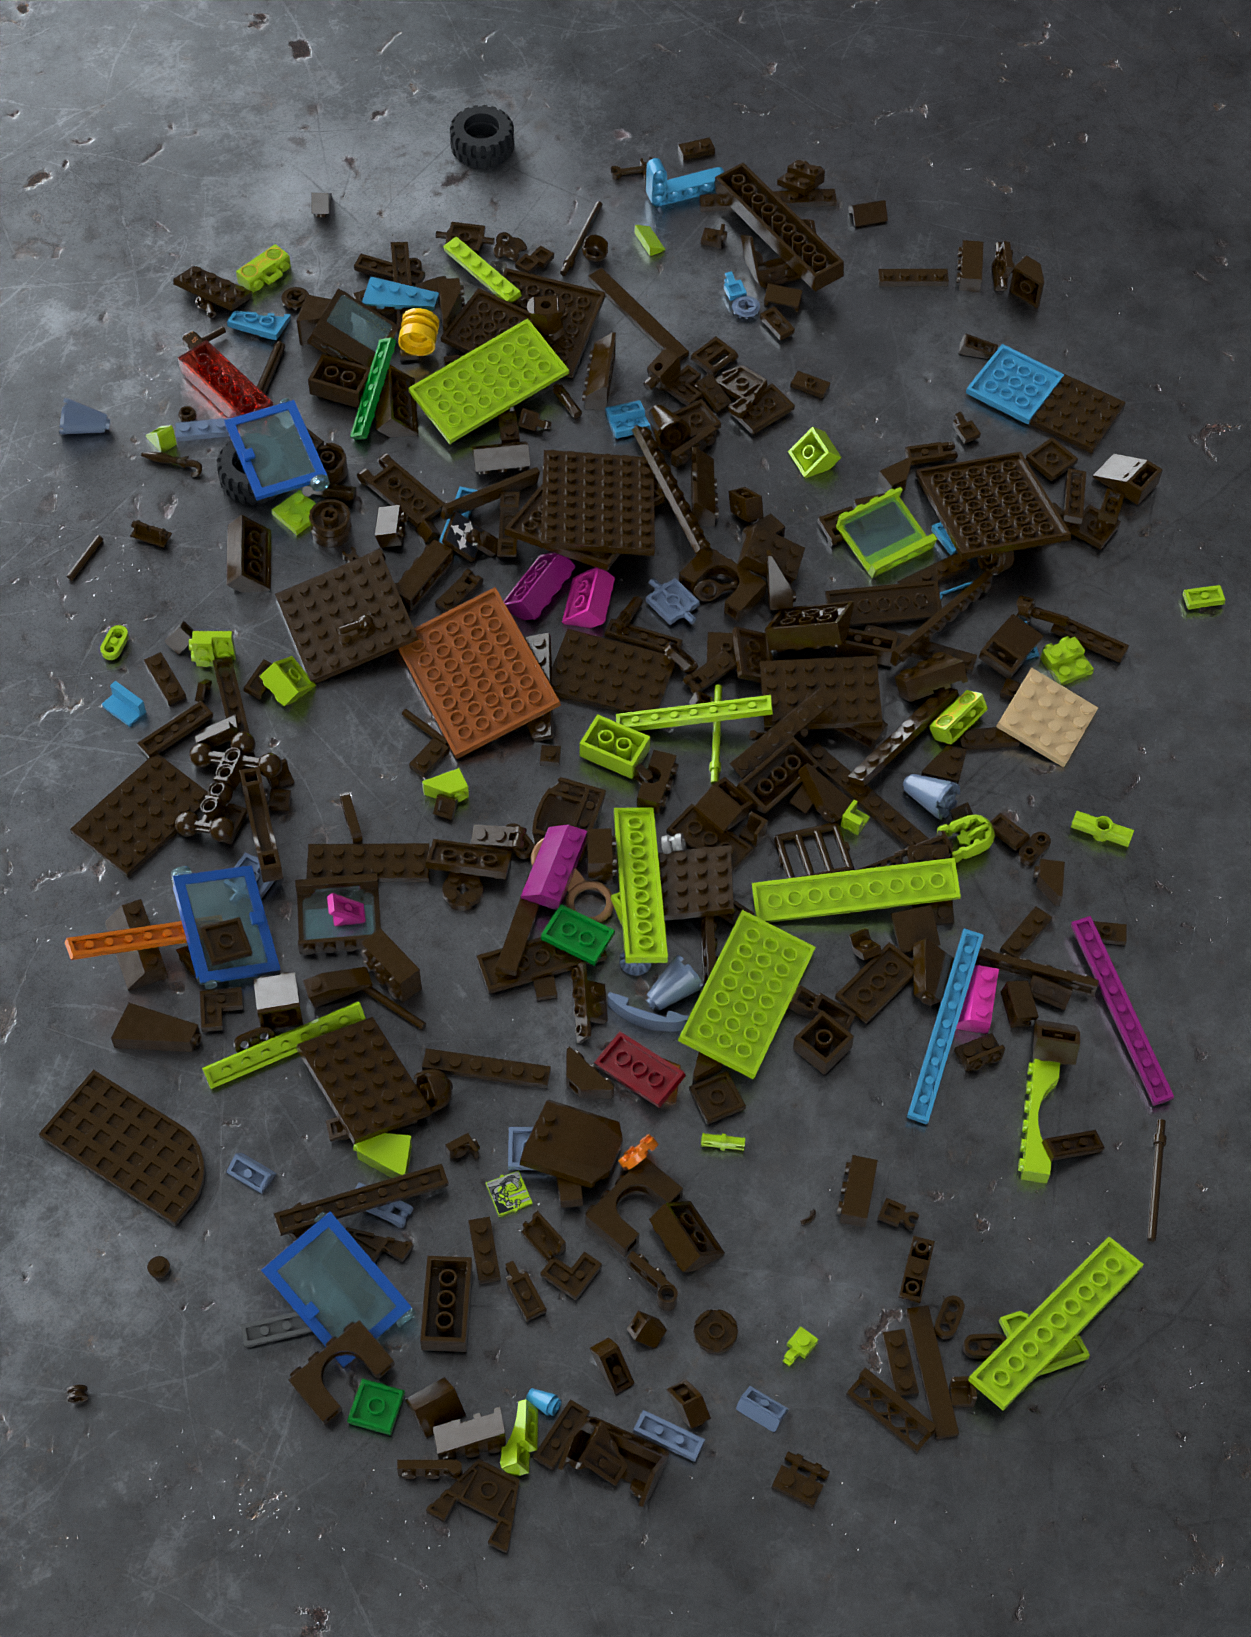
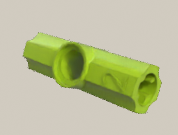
(1093, 825)

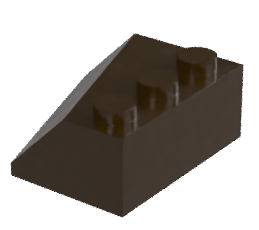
(703, 488)

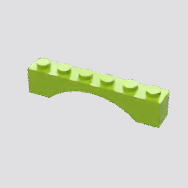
(1035, 1162)

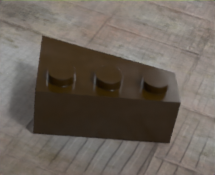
(930, 675)

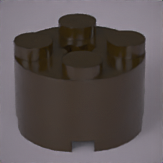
(333, 461)

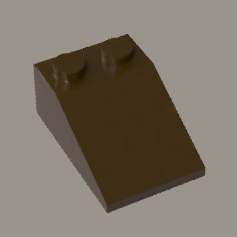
(450, 300)

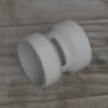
(673, 843)

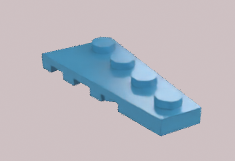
(392, 294)

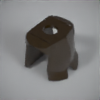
(547, 315)

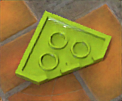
(1071, 1354)

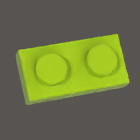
(1204, 597)

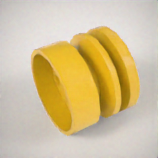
(418, 332)

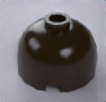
(434, 1087)

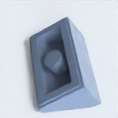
(250, 1172)
(761, 1409)

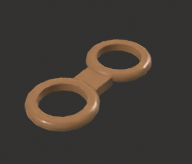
(578, 885)

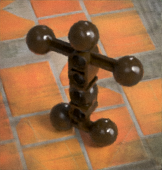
(225, 783)

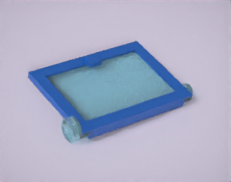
(276, 450)
(217, 897)
(336, 1283)

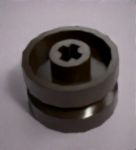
(330, 523)

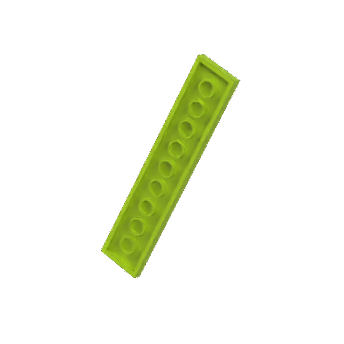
(640, 886)
(856, 890)
(1055, 1323)

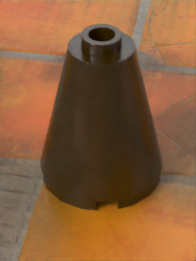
(668, 428)

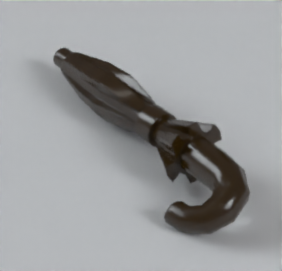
(161, 457)

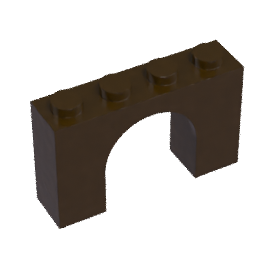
(743, 599)
(643, 1179)
(355, 1342)

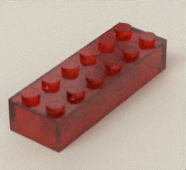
(221, 381)

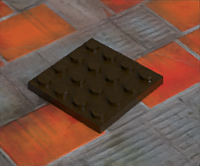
(481, 321)
(1078, 413)
(697, 882)

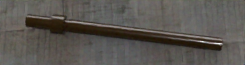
(570, 259)
(1160, 1142)

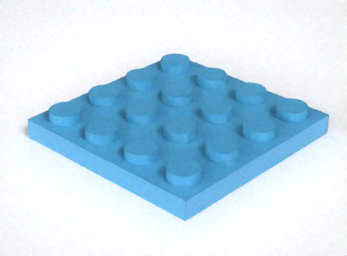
(1014, 383)

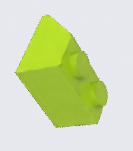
(814, 453)
(287, 680)

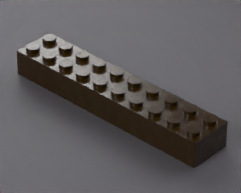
(779, 226)

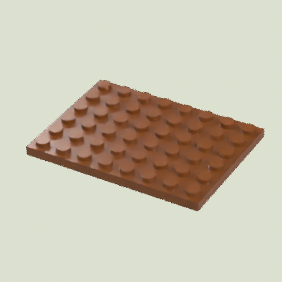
(477, 673)

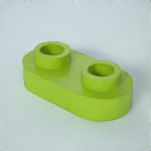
(114, 644)

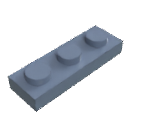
(201, 429)
(669, 1435)

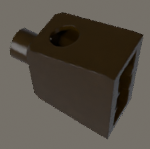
(662, 369)

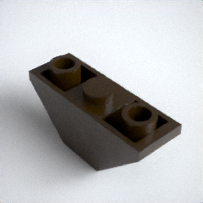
(585, 1078)
(916, 1269)

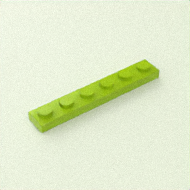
(482, 270)

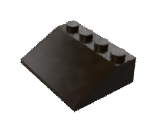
(809, 626)

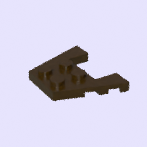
(743, 385)
(375, 1245)
(487, 1492)

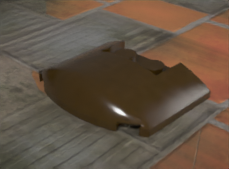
(568, 804)

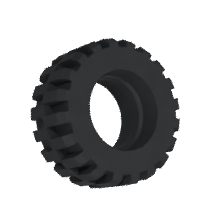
(482, 121)
(231, 480)

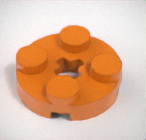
(636, 1154)

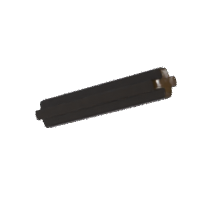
(271, 366)

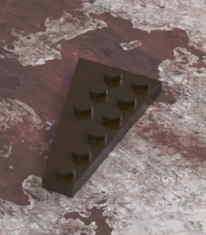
(540, 645)

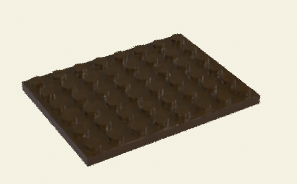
(597, 503)
(992, 505)

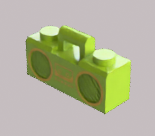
(263, 269)
(958, 717)

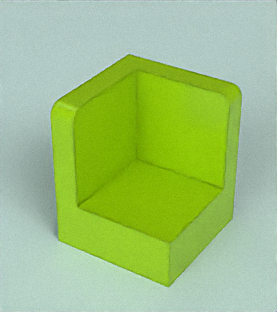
(853, 819)

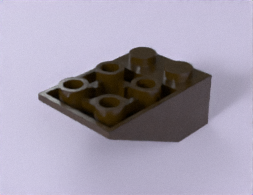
(1129, 476)
(1010, 646)
(1056, 1042)

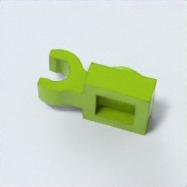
(800, 1344)

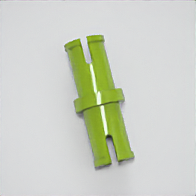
(723, 1142)

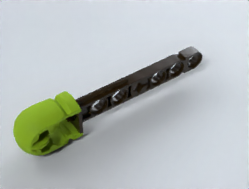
(980, 832)

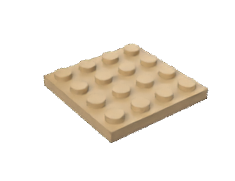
(1047, 717)

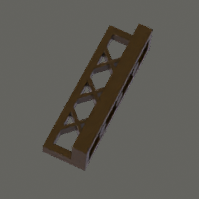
(897, 1404)

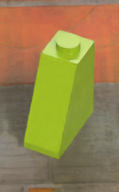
(386, 1153)

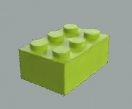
(614, 746)

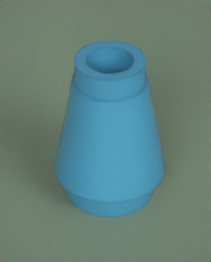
(544, 1401)

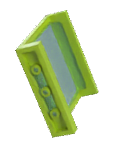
(883, 533)

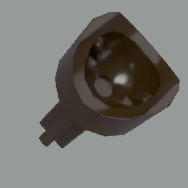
(1028, 609)

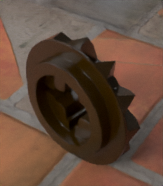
(296, 292)

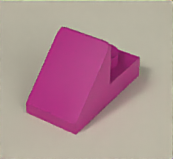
(345, 910)

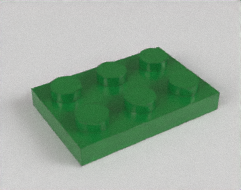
(577, 934)

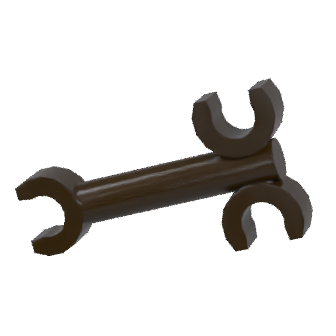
(617, 171)

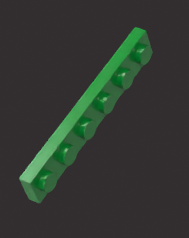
(373, 389)

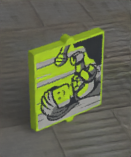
(508, 1193)

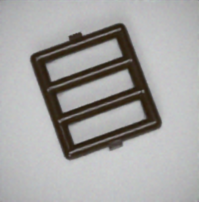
(817, 832)

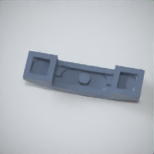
(644, 1019)

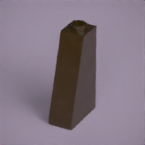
(153, 1030)

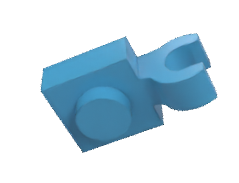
(733, 287)

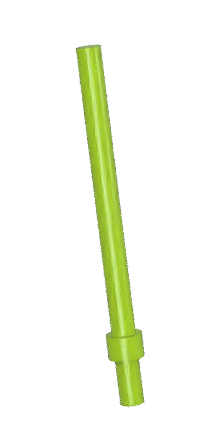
(715, 764)

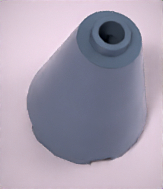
(82, 419)
(932, 793)
(673, 985)

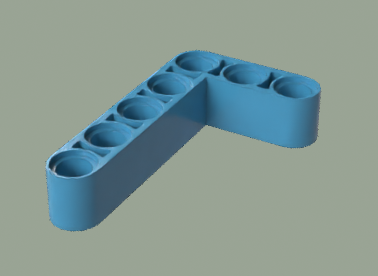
(677, 189)

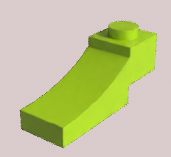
(522, 1440)

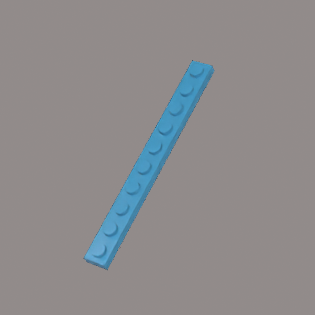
(945, 1026)

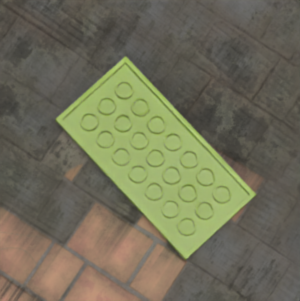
(488, 381)
(747, 994)

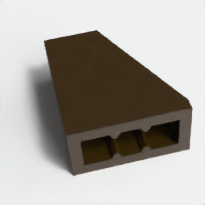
(930, 971)

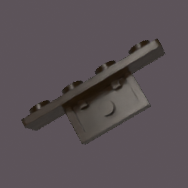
(589, 1002)

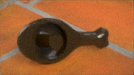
(709, 589)

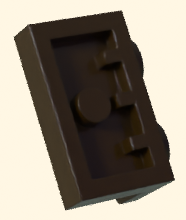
(979, 1052)

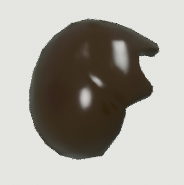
(595, 248)

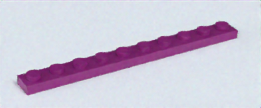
(1122, 1011)

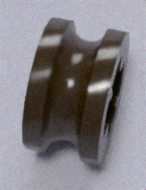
(77, 1393)

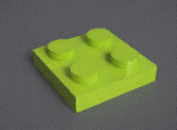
(294, 512)

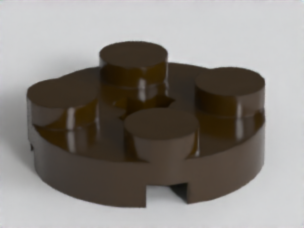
(462, 901)

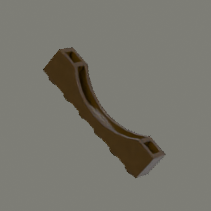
(261, 824)

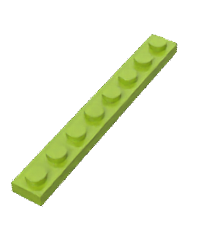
(697, 713)
(279, 1046)

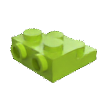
(211, 646)
(1066, 661)

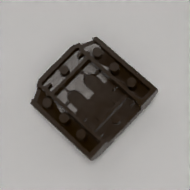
(572, 1144)

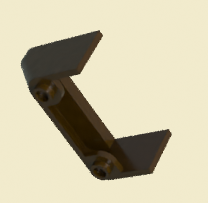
(771, 271)
(643, 1457)

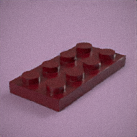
(639, 1069)

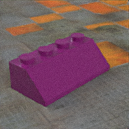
(539, 585)
(555, 865)

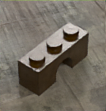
(653, 795)

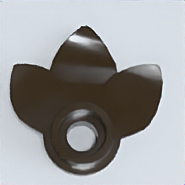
(508, 248)

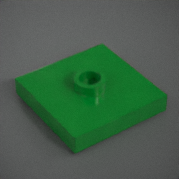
(376, 1406)

